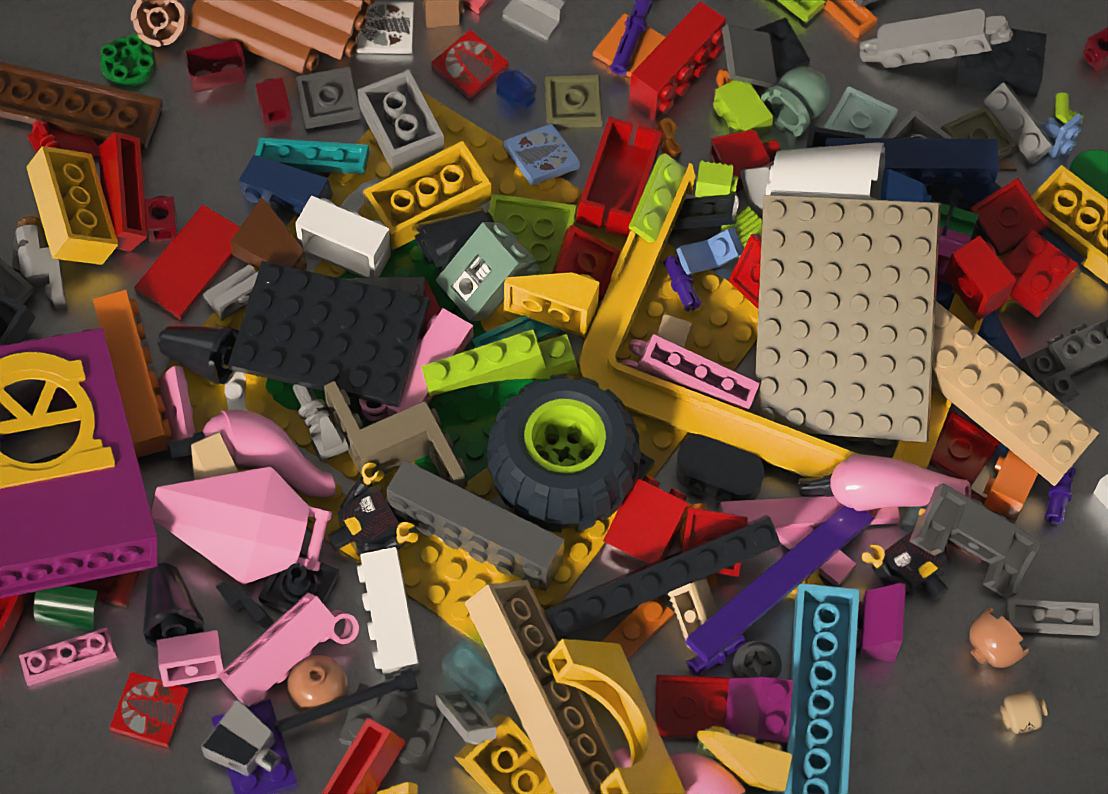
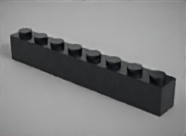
(662, 576)

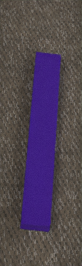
(777, 582)

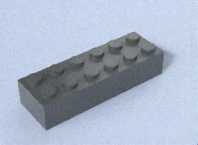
(475, 526)

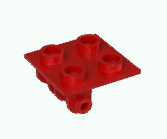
(53, 138)

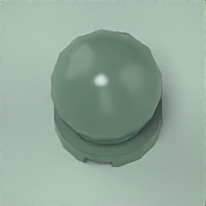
(797, 99)

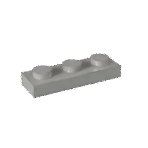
(1019, 123)
(1054, 617)
(466, 716)

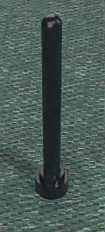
(402, 681)

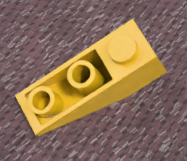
(750, 762)

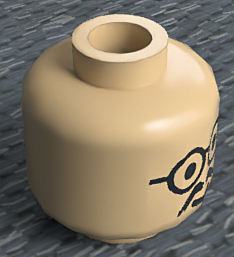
(1023, 711)

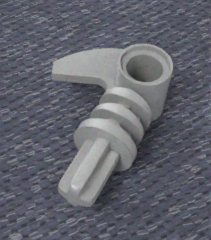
(325, 437)

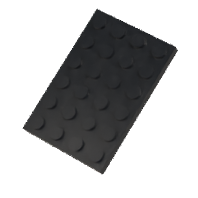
(329, 330)

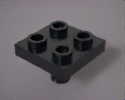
(290, 585)

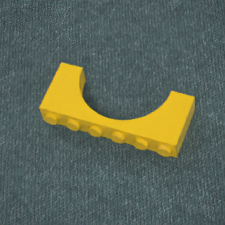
(607, 676)

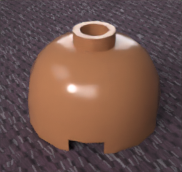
(151, 24)
(995, 641)
(316, 682)

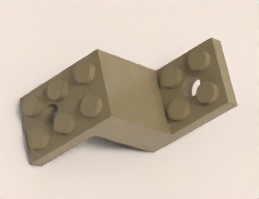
(396, 438)

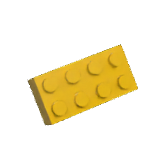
(428, 191)
(72, 205)
(1077, 216)

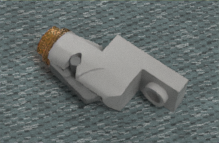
(35, 262)

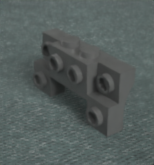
(1067, 357)
(979, 532)

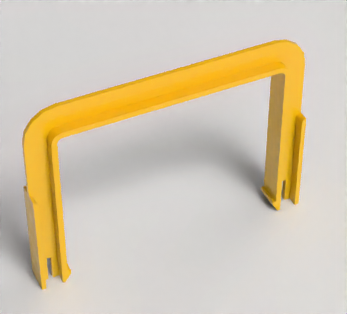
(698, 412)

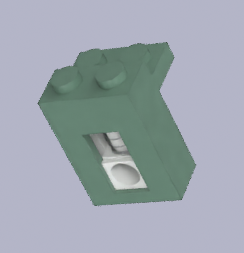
(486, 261)

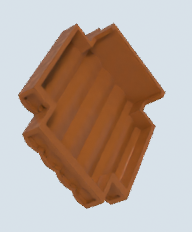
(286, 29)

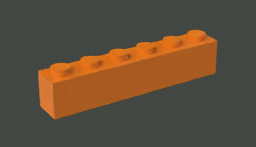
(134, 379)

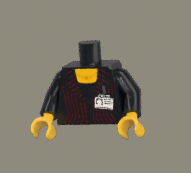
(368, 519)
(910, 566)

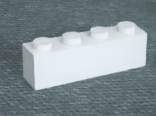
(389, 611)

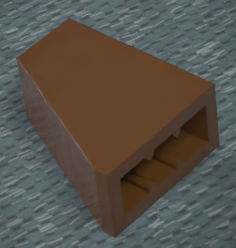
(267, 240)

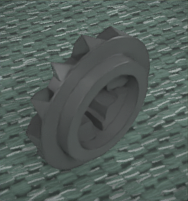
(765, 653)

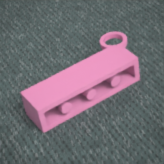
(445, 337)
(692, 372)
(283, 646)

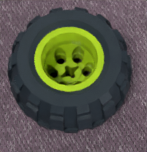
(573, 490)

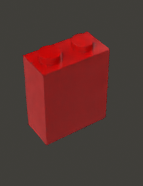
(648, 521)

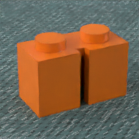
(1010, 487)

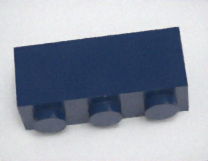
(282, 185)

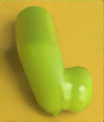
(1063, 110)

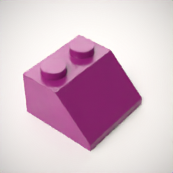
(881, 623)
(759, 708)

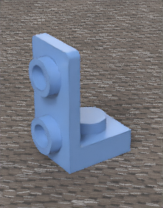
(1062, 136)
(711, 252)

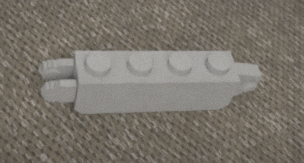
(935, 38)

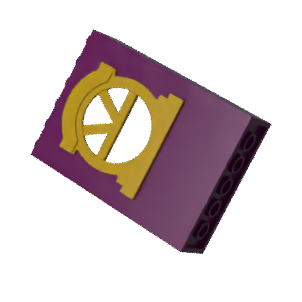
(88, 507)

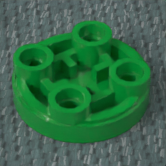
(127, 62)
(1092, 168)

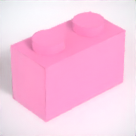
(190, 658)

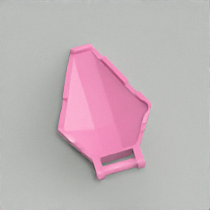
(242, 522)

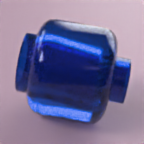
(516, 89)

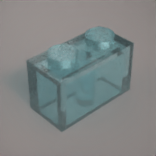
(474, 675)

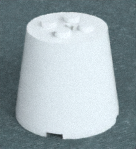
(829, 172)

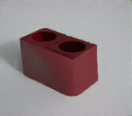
(205, 57)

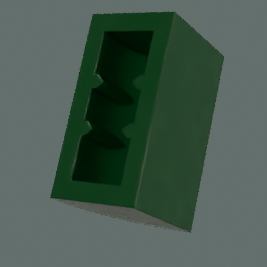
(68, 607)

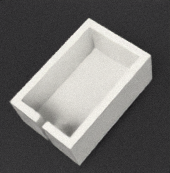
(343, 238)

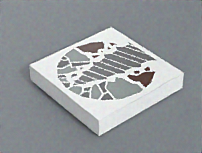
(388, 29)

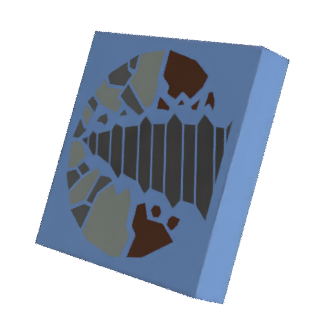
(541, 154)

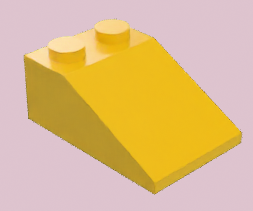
(554, 299)
(506, 762)

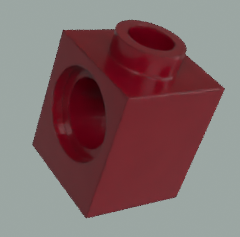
(1094, 54)
(273, 101)
(165, 228)

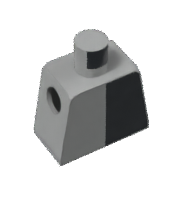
(241, 742)

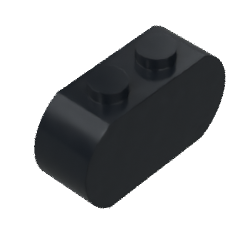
(718, 470)

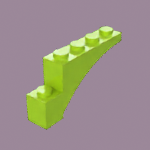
(505, 359)

